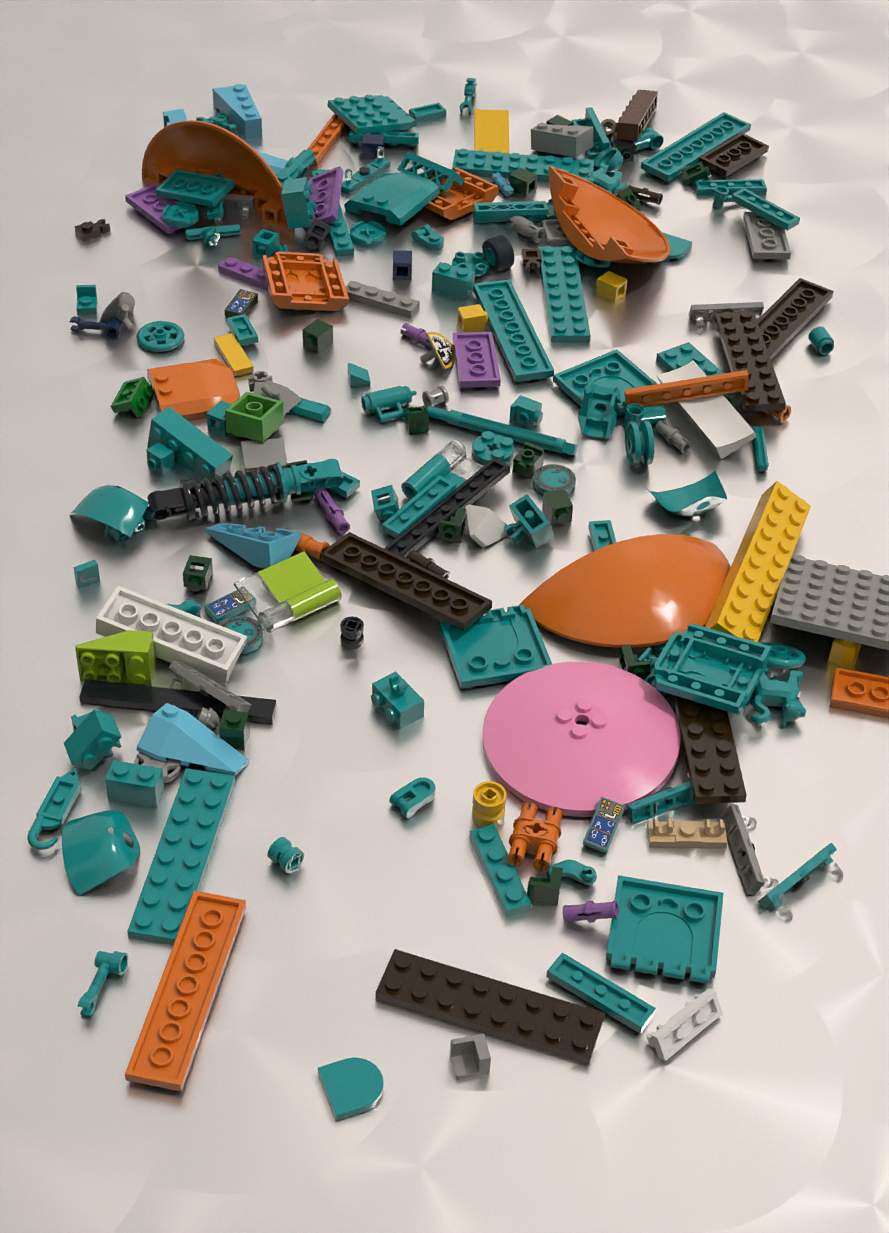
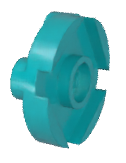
(501, 446)

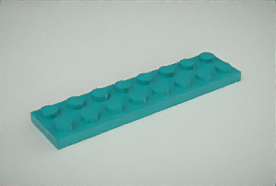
(687, 150)
(486, 163)
(563, 295)
(513, 331)
(181, 855)

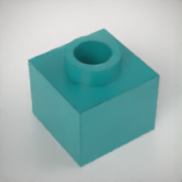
(160, 458)

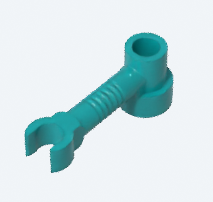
(721, 196)
(107, 964)

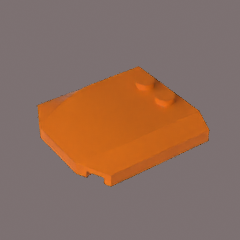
(459, 198)
(304, 282)
(193, 387)

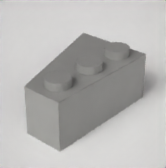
(562, 139)

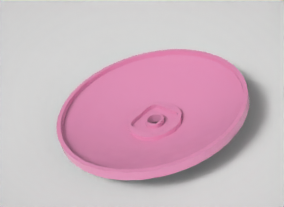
(565, 765)

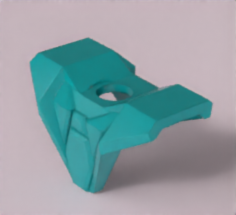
(594, 423)

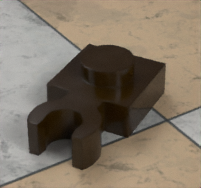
(91, 230)
(531, 259)

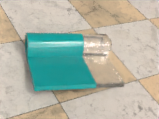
(448, 463)

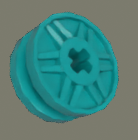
(639, 442)

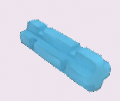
(502, 184)

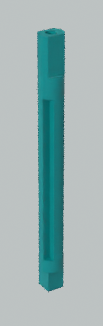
(515, 433)

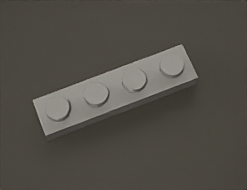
(382, 299)

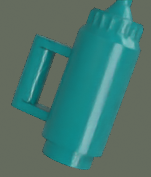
(387, 399)

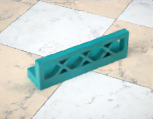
(599, 137)
(430, 168)
(500, 211)

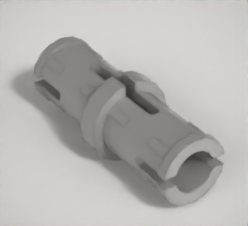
(673, 436)

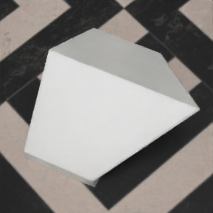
(484, 525)

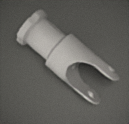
(527, 228)

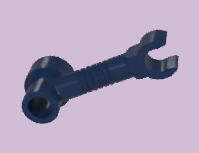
(111, 330)

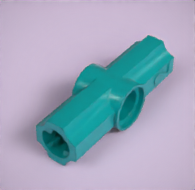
(298, 166)

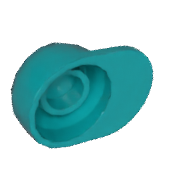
(610, 157)

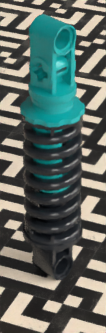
(243, 488)

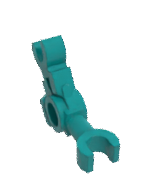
(469, 92)
(221, 120)

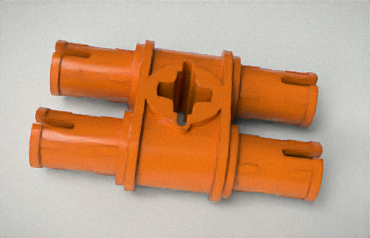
(535, 836)

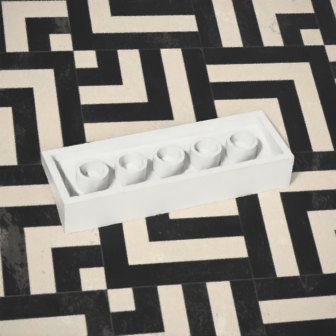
(712, 415)
(176, 633)

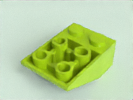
(118, 658)

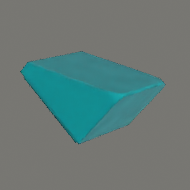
(357, 375)

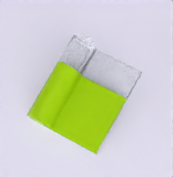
(287, 592)

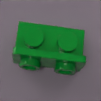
(133, 395)

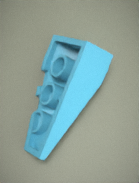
(256, 544)

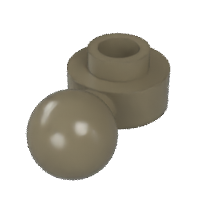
(609, 123)

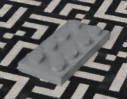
(766, 238)

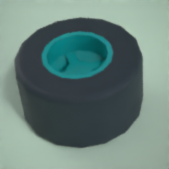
(498, 253)

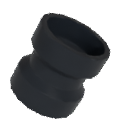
(352, 632)

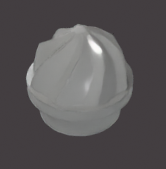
(208, 718)

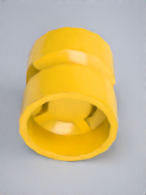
(488, 804)

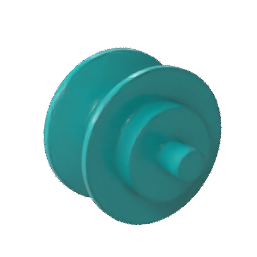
(209, 236)

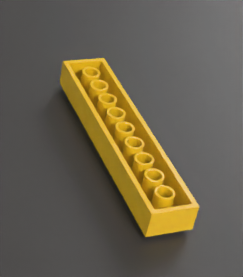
(759, 564)

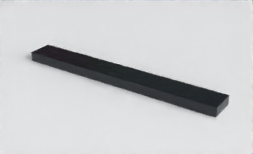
(462, 496)
(155, 697)

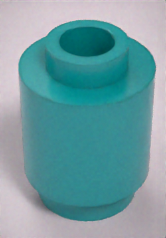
(821, 340)

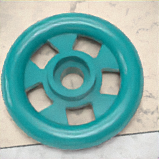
(160, 336)
(785, 656)

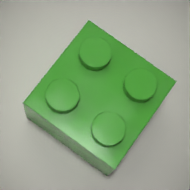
(254, 417)

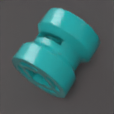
(283, 853)

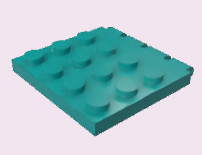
(371, 114)
(607, 371)
(496, 647)
(665, 929)

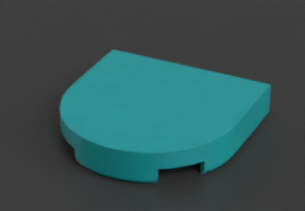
(678, 247)
(351, 1086)

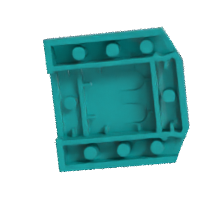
(394, 195)
(711, 667)

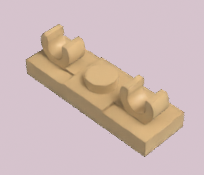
(687, 834)

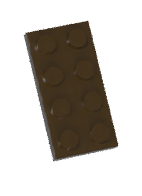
(733, 154)

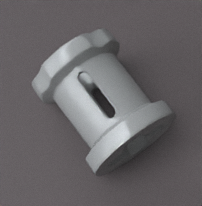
(435, 397)

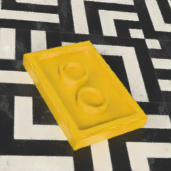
(491, 130)

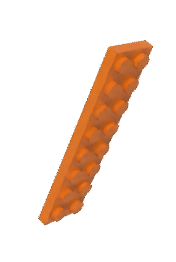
(186, 991)

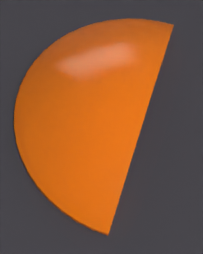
(214, 150)
(603, 223)
(632, 591)

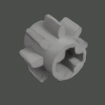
(259, 376)

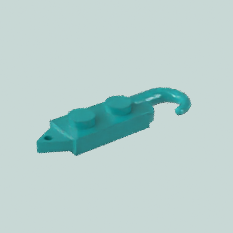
(55, 808)

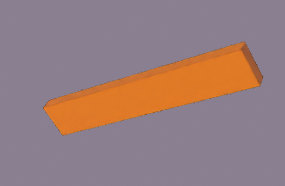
(327, 138)
(687, 389)

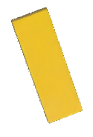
(233, 354)

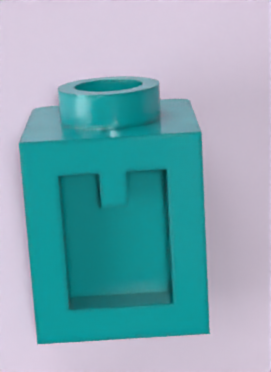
(86, 299)

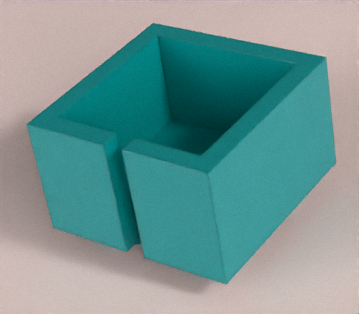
(298, 202)

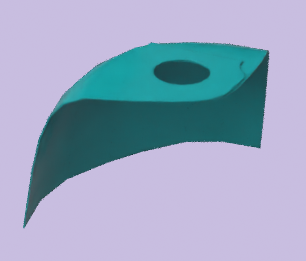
(693, 498)
(113, 507)
(93, 853)

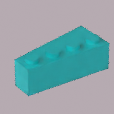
(190, 445)

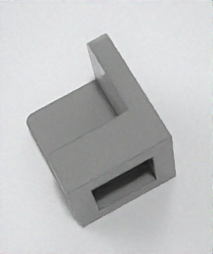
(470, 1056)

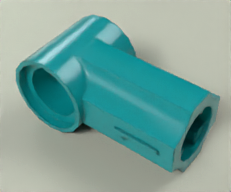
(648, 139)
(637, 413)

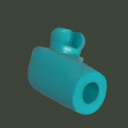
(575, 871)

